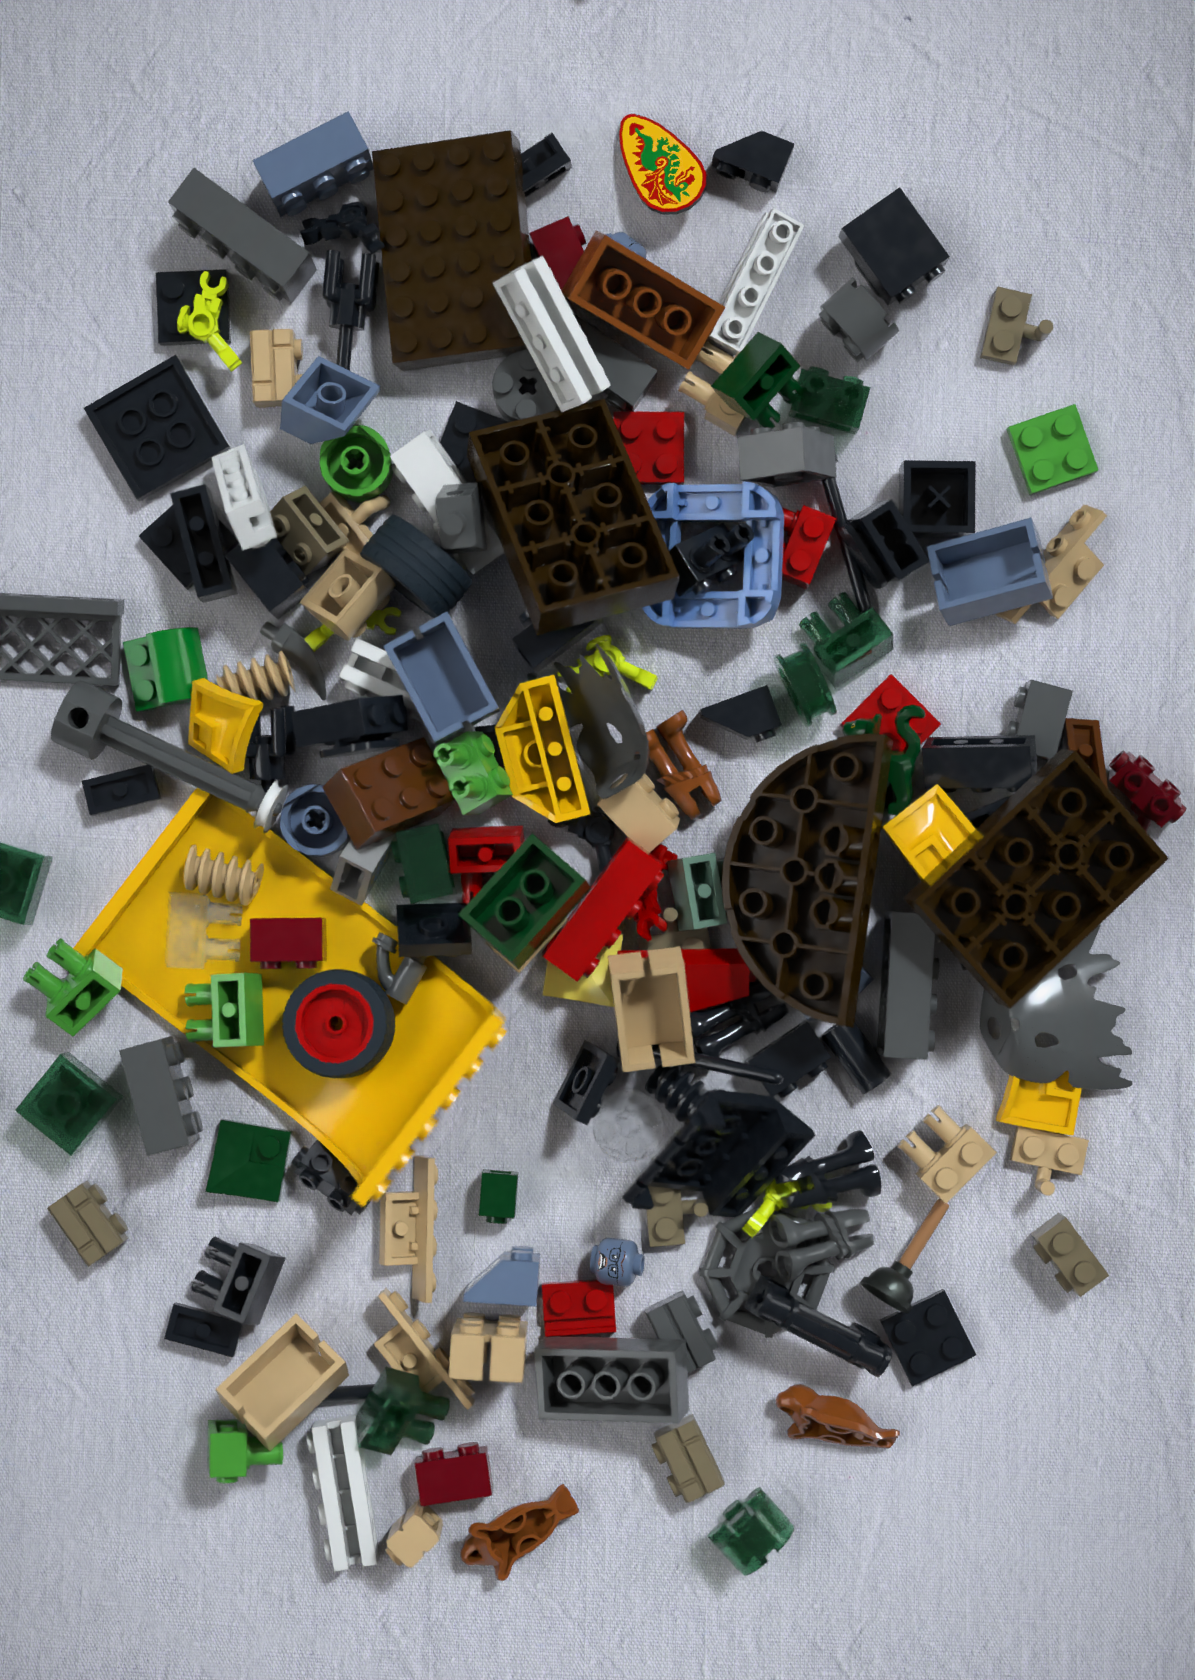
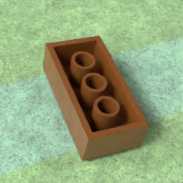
(642, 300)

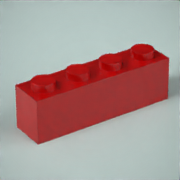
(603, 909)

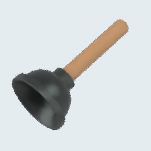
(893, 1283)

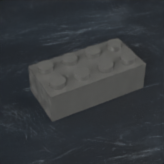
(242, 235)
(907, 987)
(612, 1379)

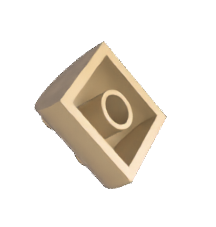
(348, 594)

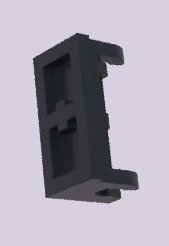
(543, 164)

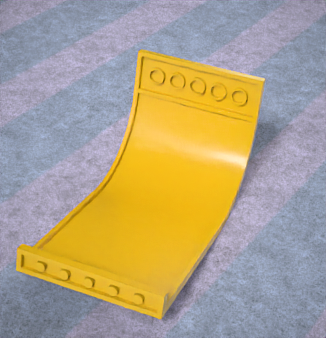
(359, 1118)

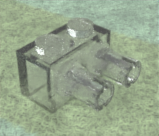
(186, 930)

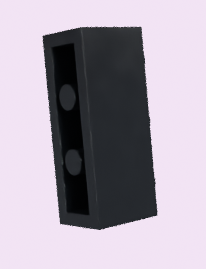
(203, 543)
(979, 762)

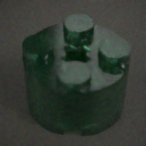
(751, 1531)

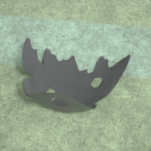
(593, 705)
(1069, 1014)

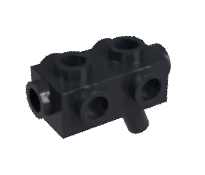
(324, 1172)

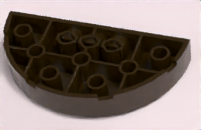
(806, 873)

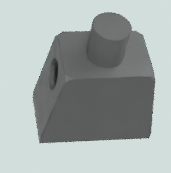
(461, 518)

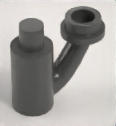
(408, 975)

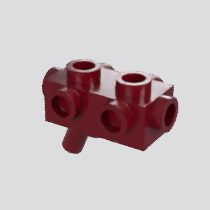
(1150, 796)

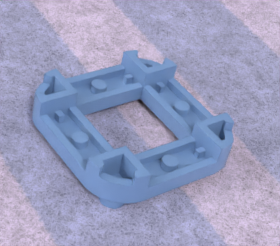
(762, 555)

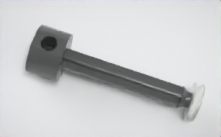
(106, 729)

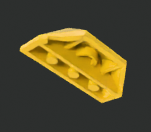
(541, 752)

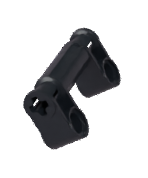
(853, 1343)

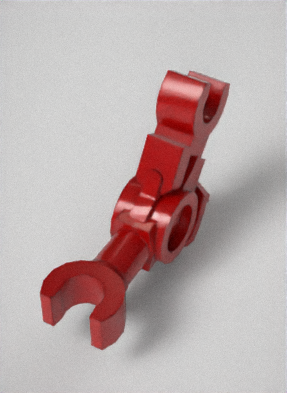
(648, 912)

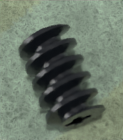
(676, 1090)

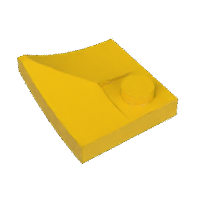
(221, 724)
(928, 830)
(1041, 1105)

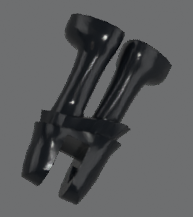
(750, 1021)
(818, 1189)

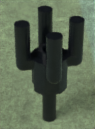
(348, 300)
(268, 752)

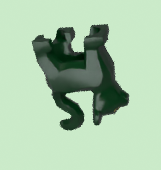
(902, 763)

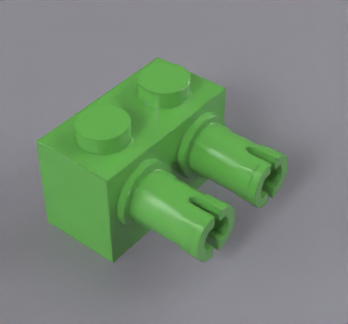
(473, 772)
(83, 992)
(235, 1010)
(232, 1451)

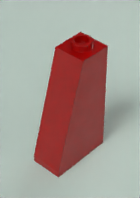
(712, 976)

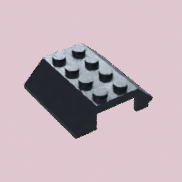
(727, 1151)

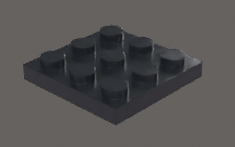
(157, 428)

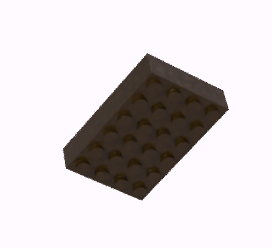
(449, 231)
(571, 516)
(1036, 878)

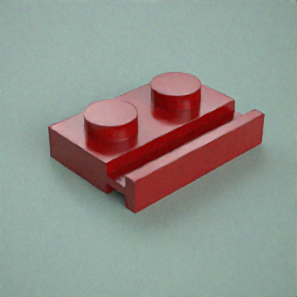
(578, 1308)

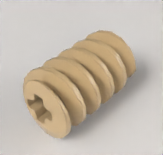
(259, 679)
(222, 877)

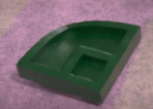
(249, 1160)

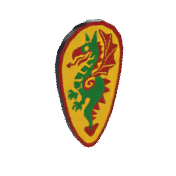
(661, 166)

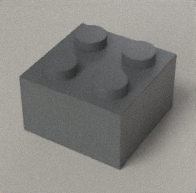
(786, 455)

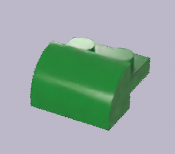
(164, 667)

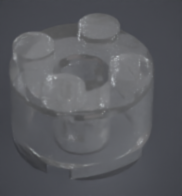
(635, 1144)

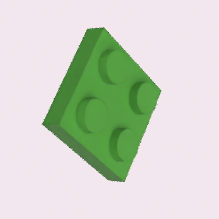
(1052, 449)

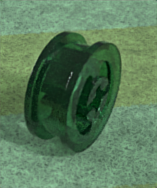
(805, 684)

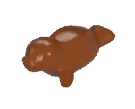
(831, 1419)
(516, 1532)

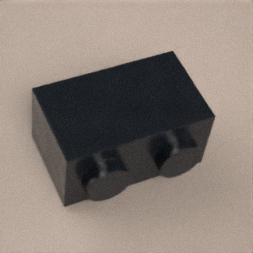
(793, 1055)

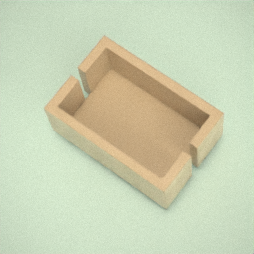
(651, 1008)
(470, 1344)
(282, 1382)

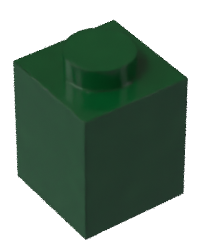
(498, 1195)

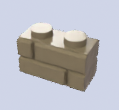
(89, 1222)
(688, 1459)

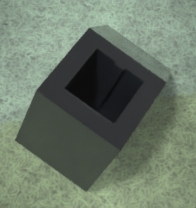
(756, 159)

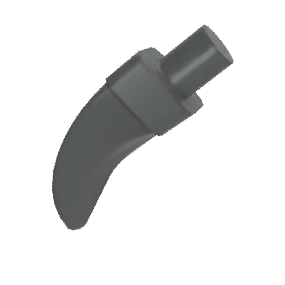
(296, 651)

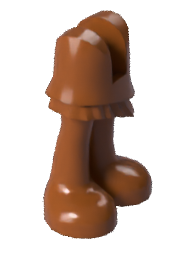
(694, 774)

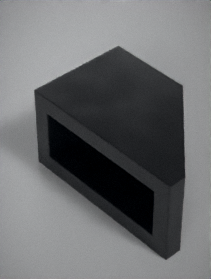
(746, 715)

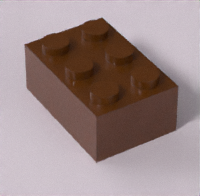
(389, 792)

